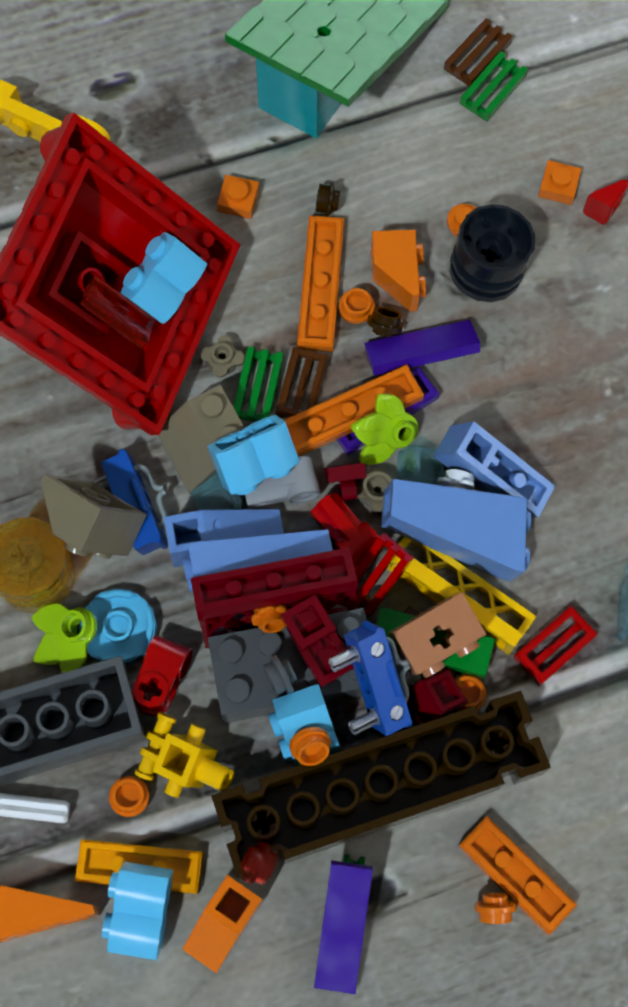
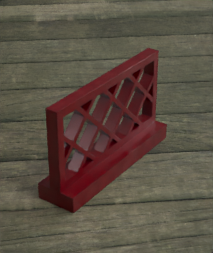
(285, 582)

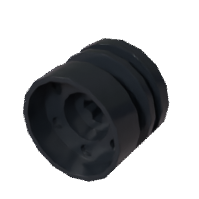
(491, 252)

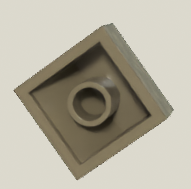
(193, 430)
(90, 517)

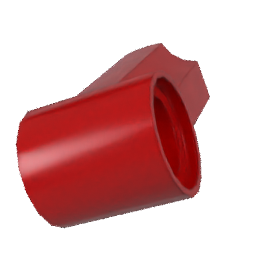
(344, 527)

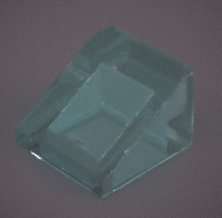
(419, 465)
(214, 497)

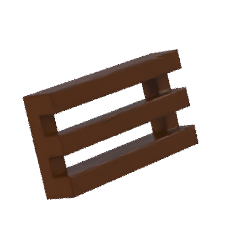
(492, 34)
(282, 410)

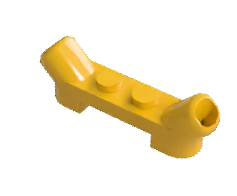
(28, 121)

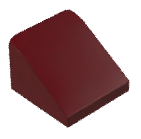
(436, 696)

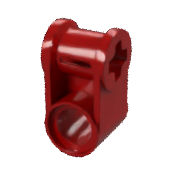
(163, 669)

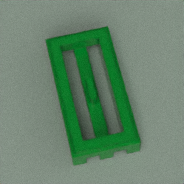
(509, 67)
(263, 357)

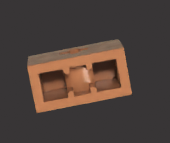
(450, 615)

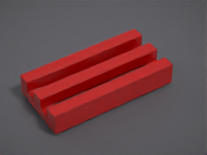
(394, 550)
(531, 666)

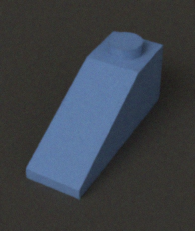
(493, 465)

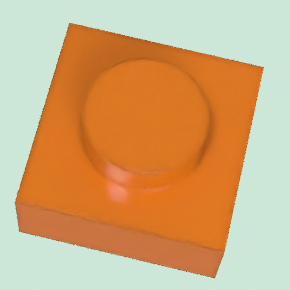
(559, 182)
(238, 196)

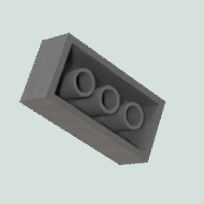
(241, 679)
(67, 719)

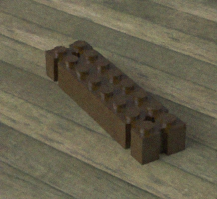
(384, 782)

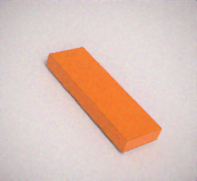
(517, 875)

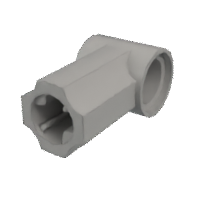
(295, 488)

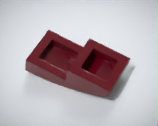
(315, 639)

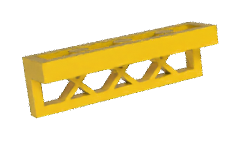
(437, 589)

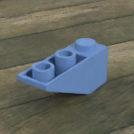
(217, 525)

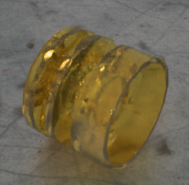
(49, 571)

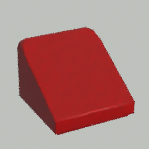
(605, 201)

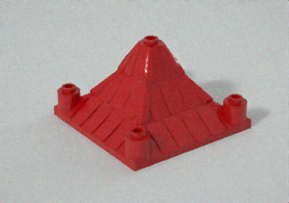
(94, 218)

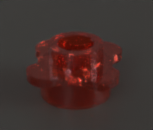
(258, 864)

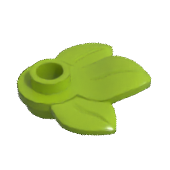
(381, 430)
(61, 640)

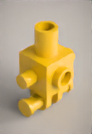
(181, 759)

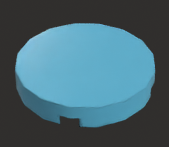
(123, 626)

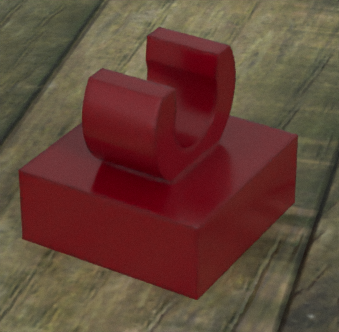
(346, 476)

